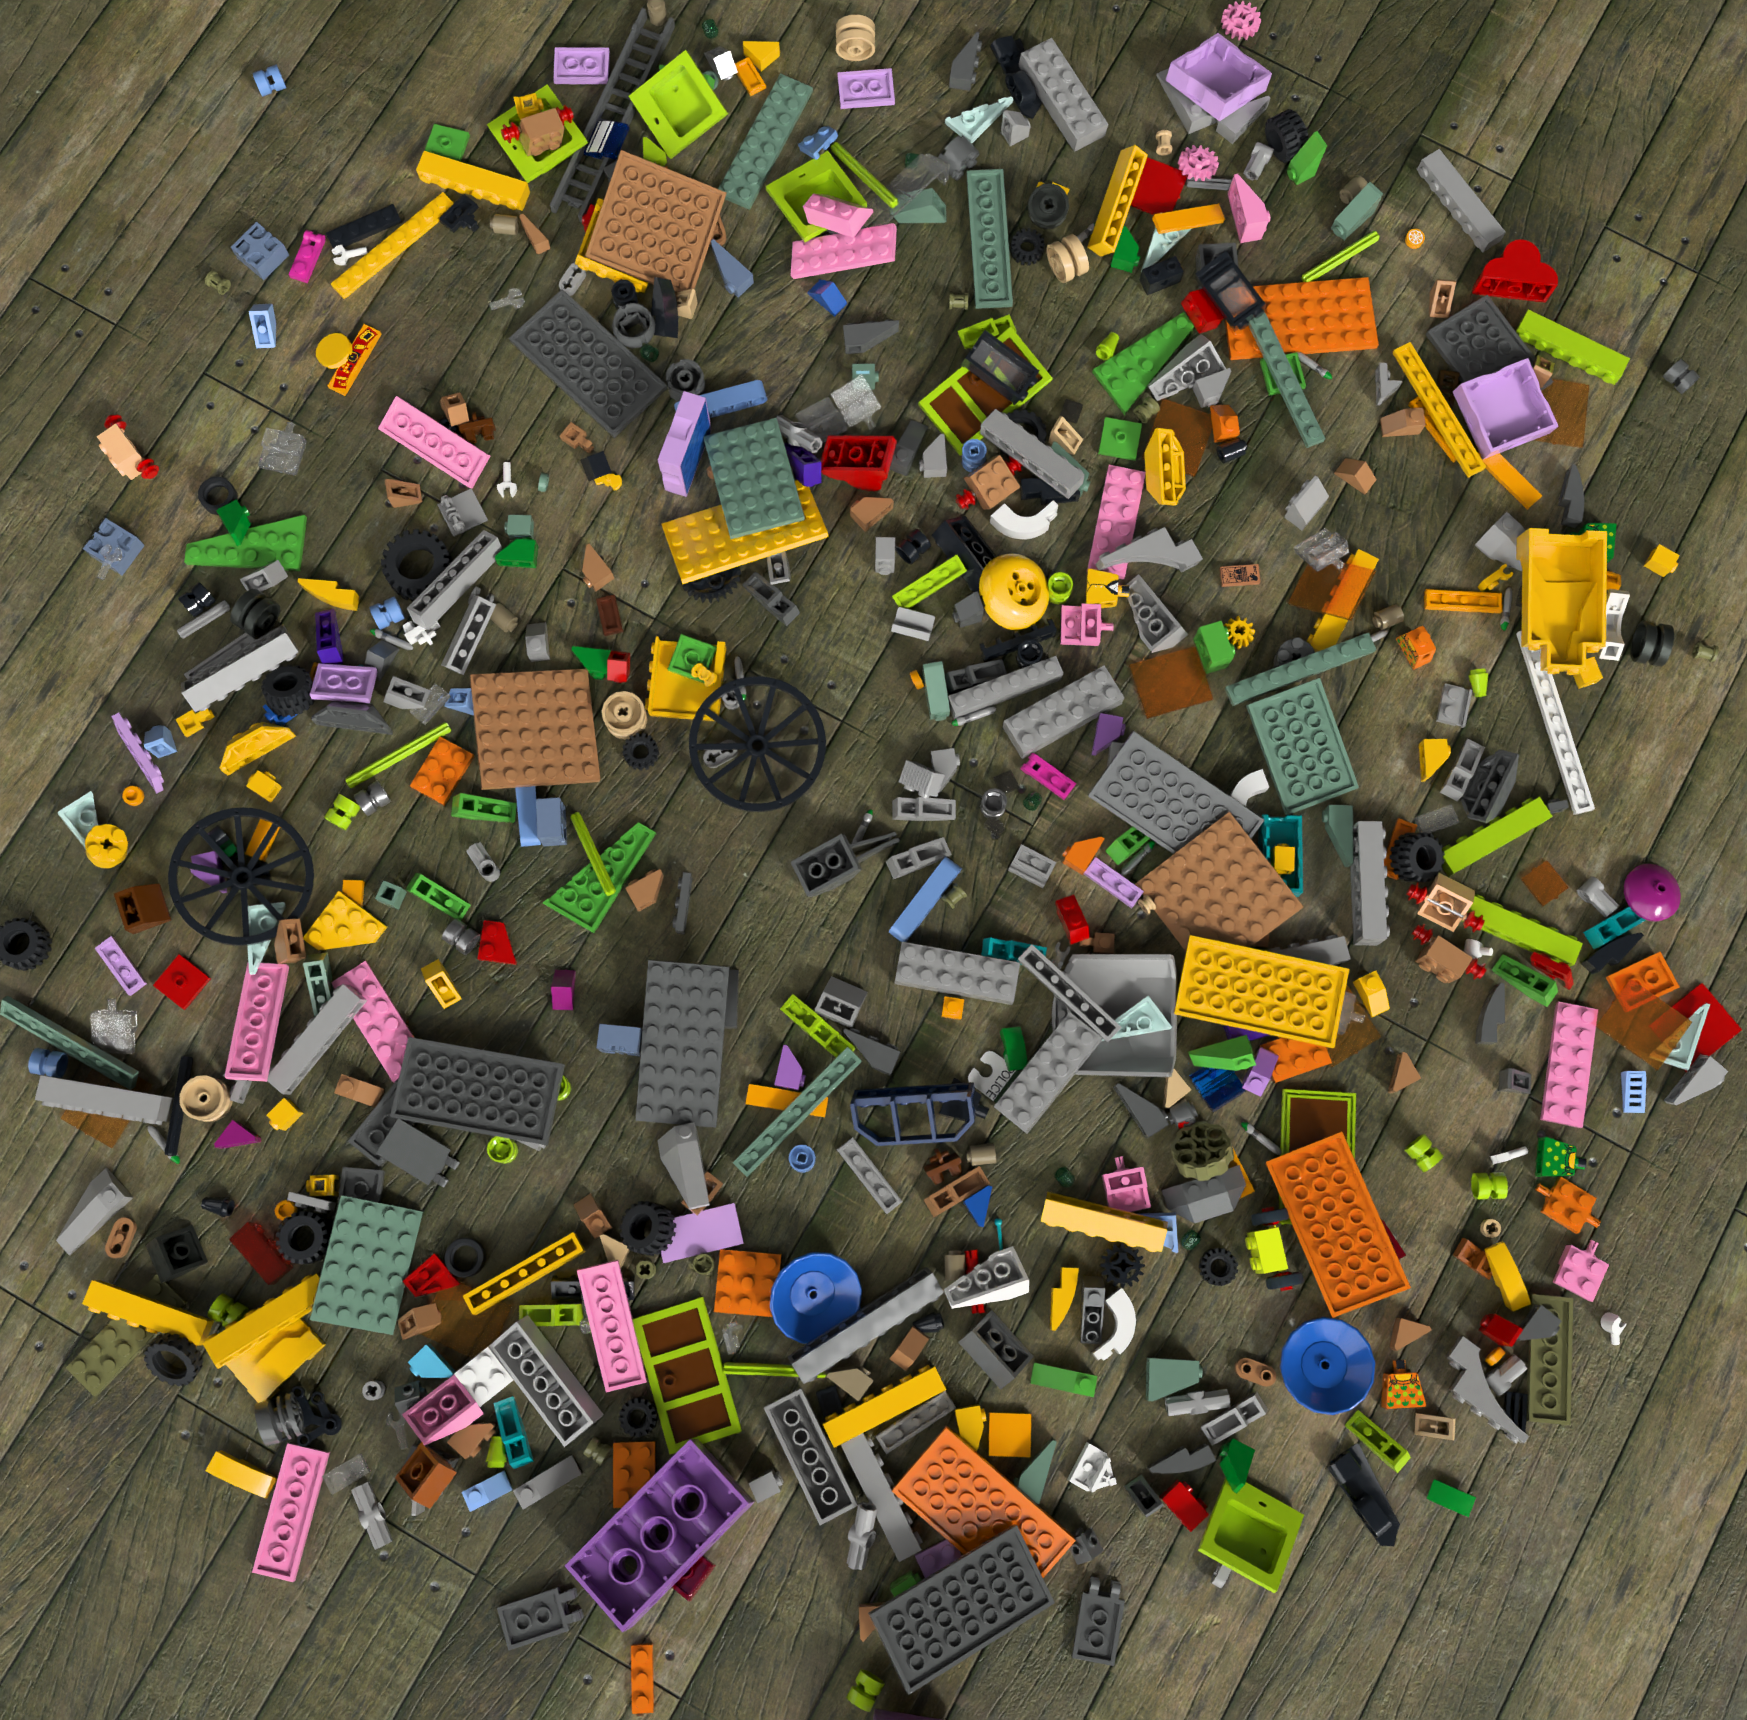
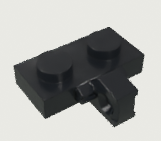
(460, 215)

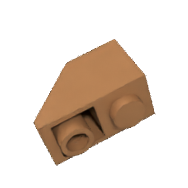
(454, 409)
(645, 891)
(468, 1440)

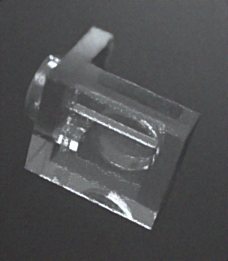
(731, 1340)

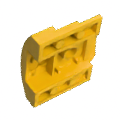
(276, 1359)

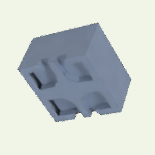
(260, 251)
(116, 537)
(551, 822)
(619, 1039)

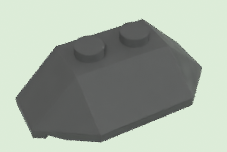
(353, 717)
(1490, 786)
(1208, 1198)

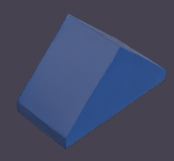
(828, 296)
(978, 1205)

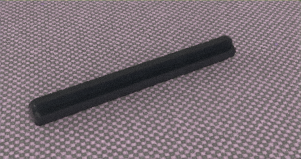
(177, 1113)

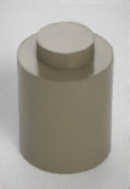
(657, 12)
(1352, 189)
(505, 224)
(1388, 617)
(504, 618)
(981, 1154)
(954, 1265)

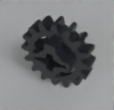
(1122, 1275)

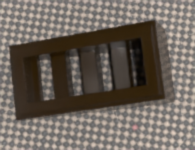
(1448, 375)

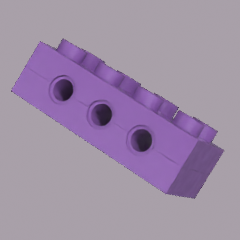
(633, 1533)

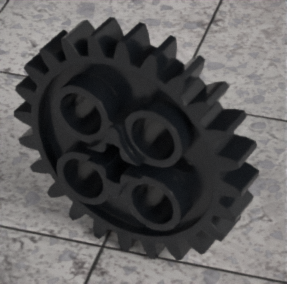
(706, 589)

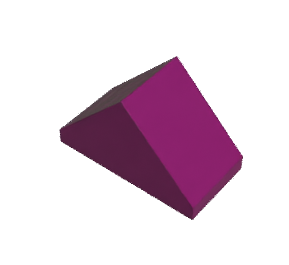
(563, 989)
(236, 1135)

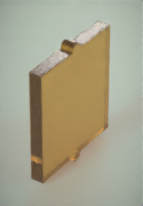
(1544, 883)

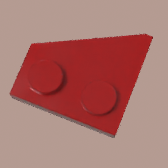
(495, 944)
(1552, 969)
(430, 1277)

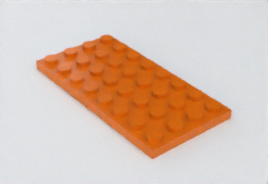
(1312, 318)
(1338, 1225)
(974, 1501)

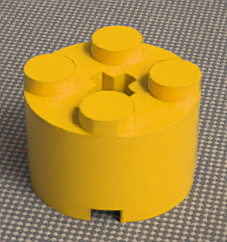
(104, 835)

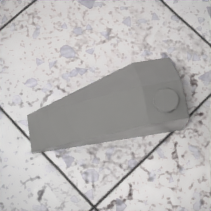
(1190, 114)
(1190, 364)
(1501, 541)
(1154, 621)
(683, 1161)
(97, 1206)

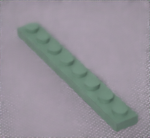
(1286, 381)
(1300, 669)
(69, 1042)
(797, 1112)

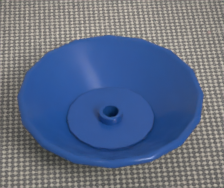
(834, 1300)
(1348, 1369)

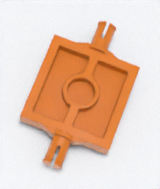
(1568, 1205)

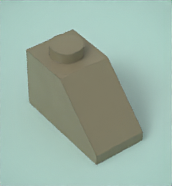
(850, 1379)

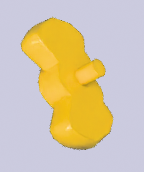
(612, 480)
(704, 674)

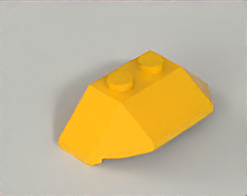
(1165, 467)
(253, 744)

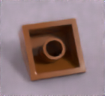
(425, 1476)

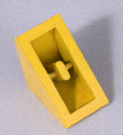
(761, 53)

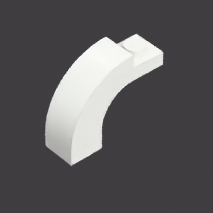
(1023, 527)
(1615, 606)
(1250, 785)
(1124, 1328)

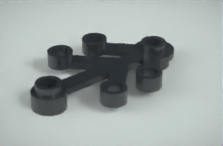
(311, 1418)

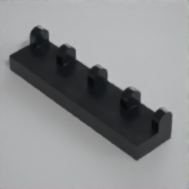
(1012, 645)
(571, 1290)

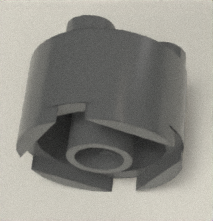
(960, 155)
(685, 377)
(1292, 650)

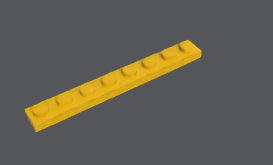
(391, 246)
(1439, 409)

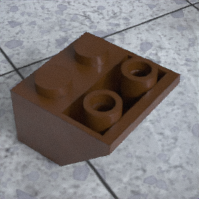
(142, 907)

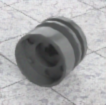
(274, 1420)

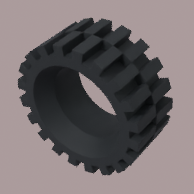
(398, 550)

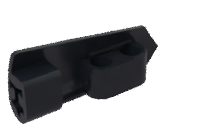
(1018, 83)
(1364, 1491)

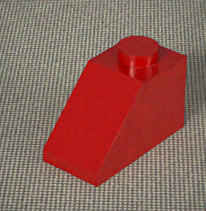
(1500, 1330)

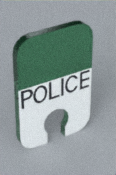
(998, 1082)

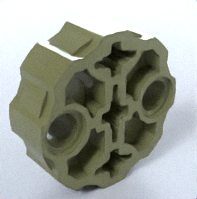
(1202, 1151)

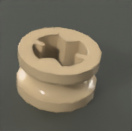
(1146, 904)
(1488, 1222)

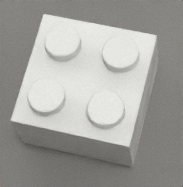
(483, 1376)

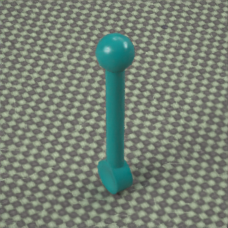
(998, 1222)

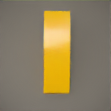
(331, 593)
(1507, 1276)
(1062, 1297)
(241, 1474)

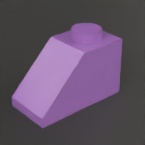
(1107, 731)
(212, 860)
(789, 1071)
(1260, 1074)

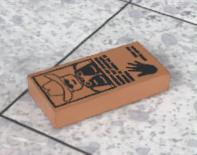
(1239, 575)

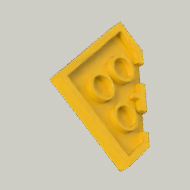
(344, 925)

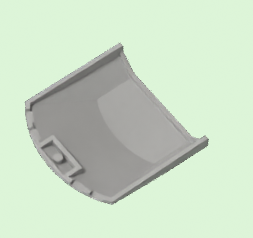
(1117, 985)

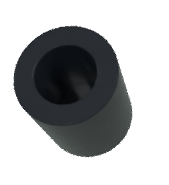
(1231, 450)

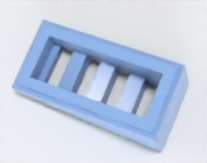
(1641, 1091)

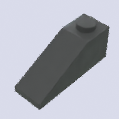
(908, 447)
(1144, 1113)

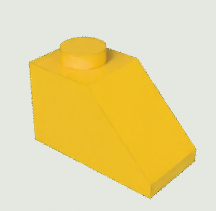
(1432, 755)
(440, 983)
(1372, 993)

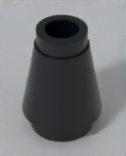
(219, 1205)
(930, 1323)

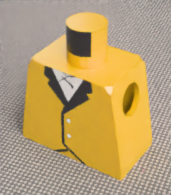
(1104, 588)

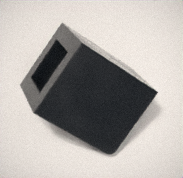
(595, 466)

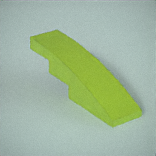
(815, 1026)

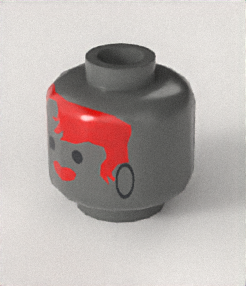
(1182, 1114)

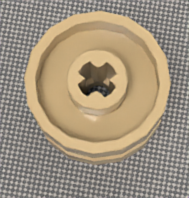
(855, 37)
(1067, 258)
(624, 704)
(209, 1109)

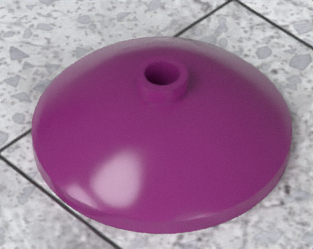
(1644, 896)

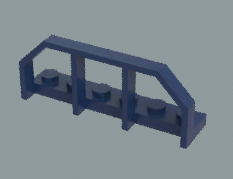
(913, 1094)

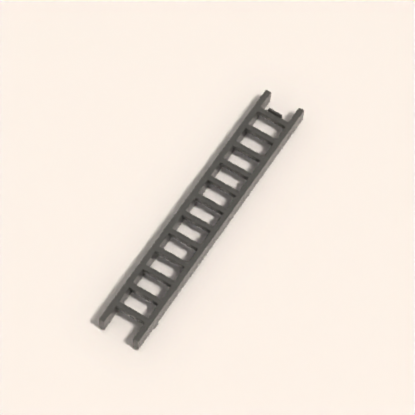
(603, 104)

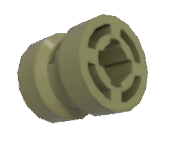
(1147, 409)
(700, 1264)
(597, 1450)

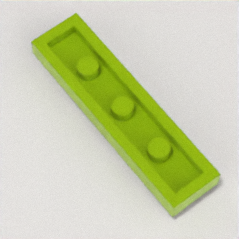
(930, 583)

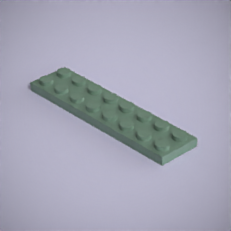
(765, 141)
(989, 238)

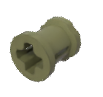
(217, 282)
(958, 301)
(1705, 652)
(953, 896)
(639, 1269)

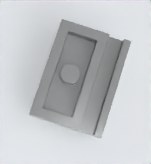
(1454, 705)
(1032, 866)
(303, 1201)

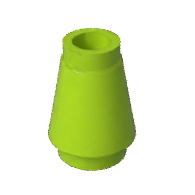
(1107, 347)
(1478, 680)
(496, 1454)

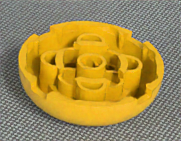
(1004, 594)

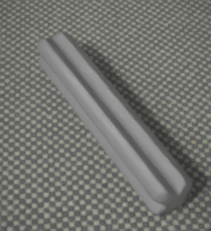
(203, 619)

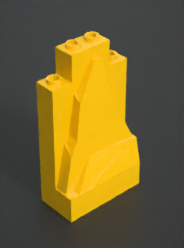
(1563, 596)

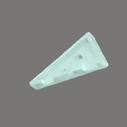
(976, 121)
(1161, 244)
(80, 816)
(259, 922)
(1141, 1019)
(1684, 1051)

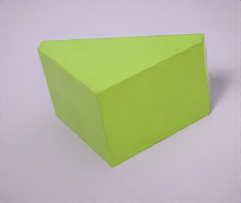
(653, 153)

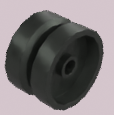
(1051, 195)
(255, 613)
(1652, 643)

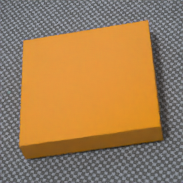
(1009, 1434)

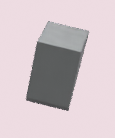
(381, 657)
(1514, 1081)
(1143, 1496)

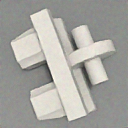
(419, 634)

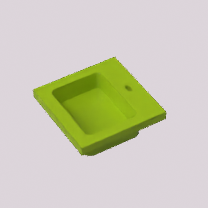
(681, 103)
(533, 166)
(814, 177)
(1251, 1536)

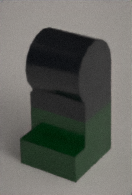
(224, 841)

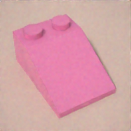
(1247, 210)
(442, 1412)

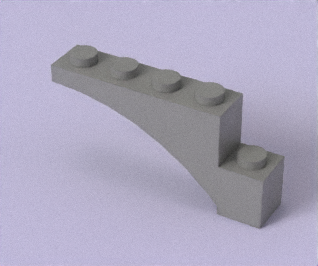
(1154, 548)
(1474, 1390)

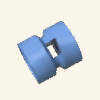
(263, 83)
(973, 454)
(387, 613)
(48, 1062)
(802, 1158)

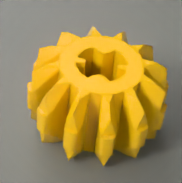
(1240, 626)

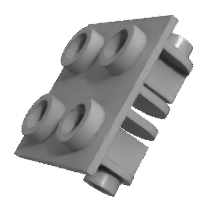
(462, 512)

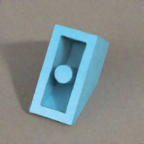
(430, 1364)

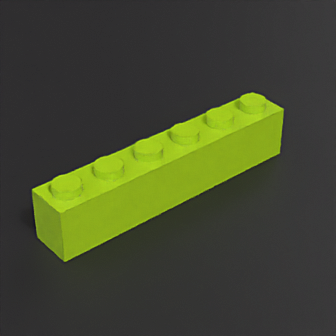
(1572, 347)
(1495, 835)
(1526, 932)

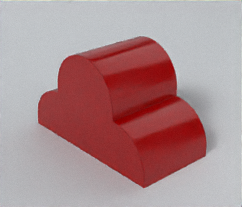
(1517, 275)
(858, 460)

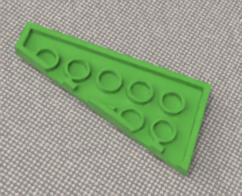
(1136, 366)
(260, 546)
(584, 898)

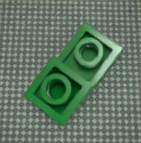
(1015, 1050)
(1451, 1498)

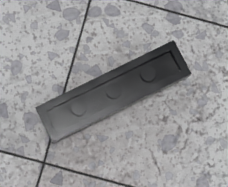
(364, 227)

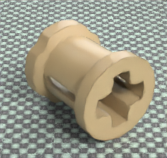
(1163, 138)

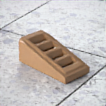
(537, 239)

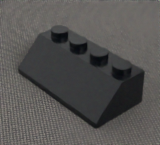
(961, 538)

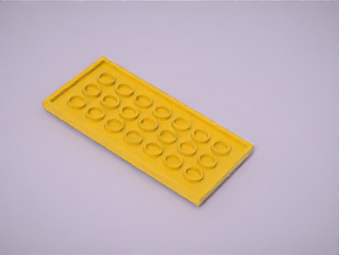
(704, 547)
(1261, 991)

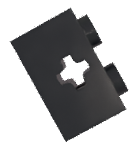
(1161, 275)

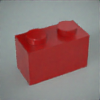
(1201, 311)
(1072, 919)
(1184, 1505)

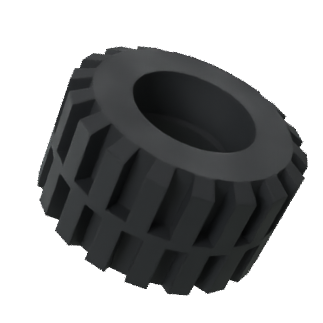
(1286, 134)
(288, 690)
(1429, 857)
(37, 946)
(634, 1225)
(288, 1233)

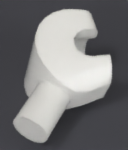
(1475, 949)
(1612, 1324)

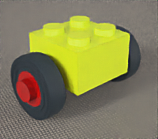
(1268, 1250)

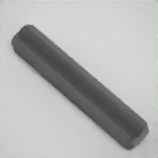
(1213, 183)

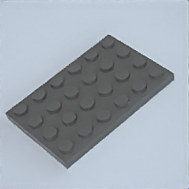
(1479, 341)

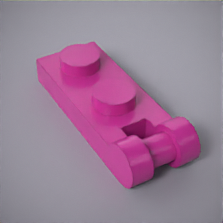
(307, 256)
(1048, 776)

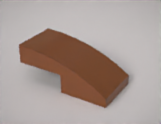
(1473, 1258)

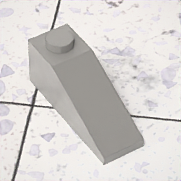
(1239, 121)
(1701, 1077)
(547, 1482)

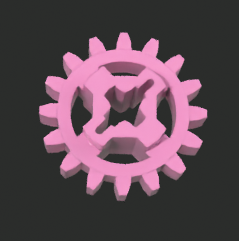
(1239, 23)
(1198, 163)

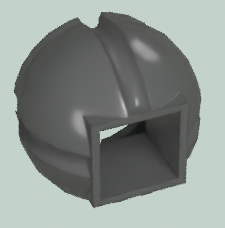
(629, 317)

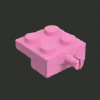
(1082, 625)
(1126, 1188)
(1581, 1271)

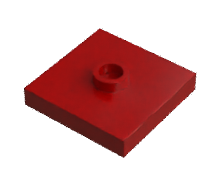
(182, 982)

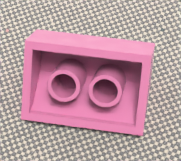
(836, 214)

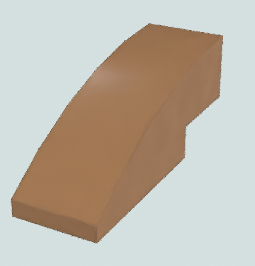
(956, 1191)

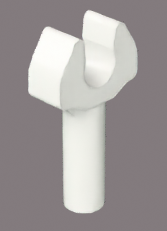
(346, 254)
(507, 481)
(1502, 1157)

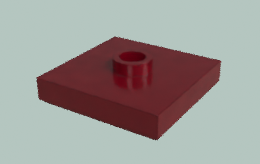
(694, 1578)

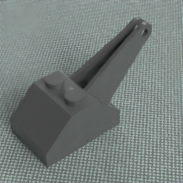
(835, 862)

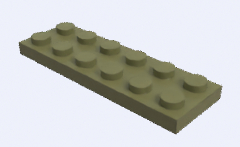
(118, 1343)
(1551, 1366)

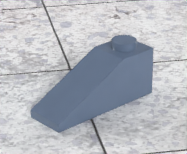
(734, 274)

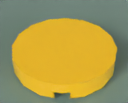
(333, 350)

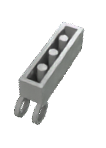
(469, 632)

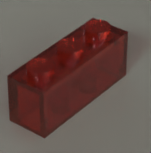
(261, 1252)

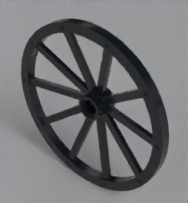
(773, 684)
(237, 813)

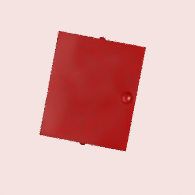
(1158, 188)
(1718, 1025)

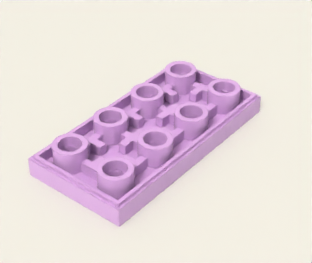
(704, 1233)

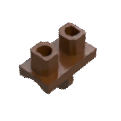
(477, 426)
(942, 1162)

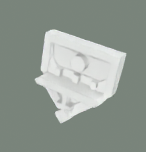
(1092, 1469)

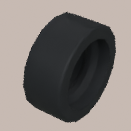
(212, 483)
(449, 1260)

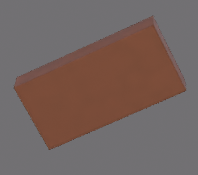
(609, 615)

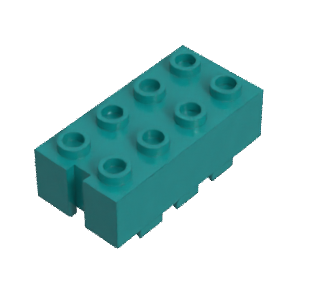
(1284, 831)

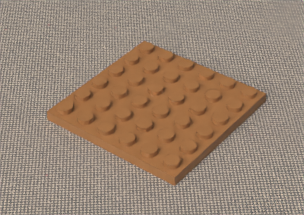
(655, 223)
(534, 728)
(1220, 888)

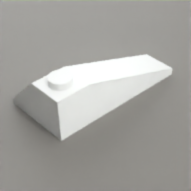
(994, 1280)

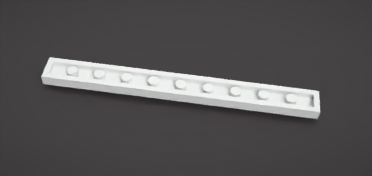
(1558, 732)

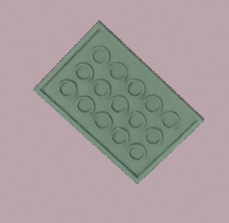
(753, 478)
(1302, 746)
(366, 1265)

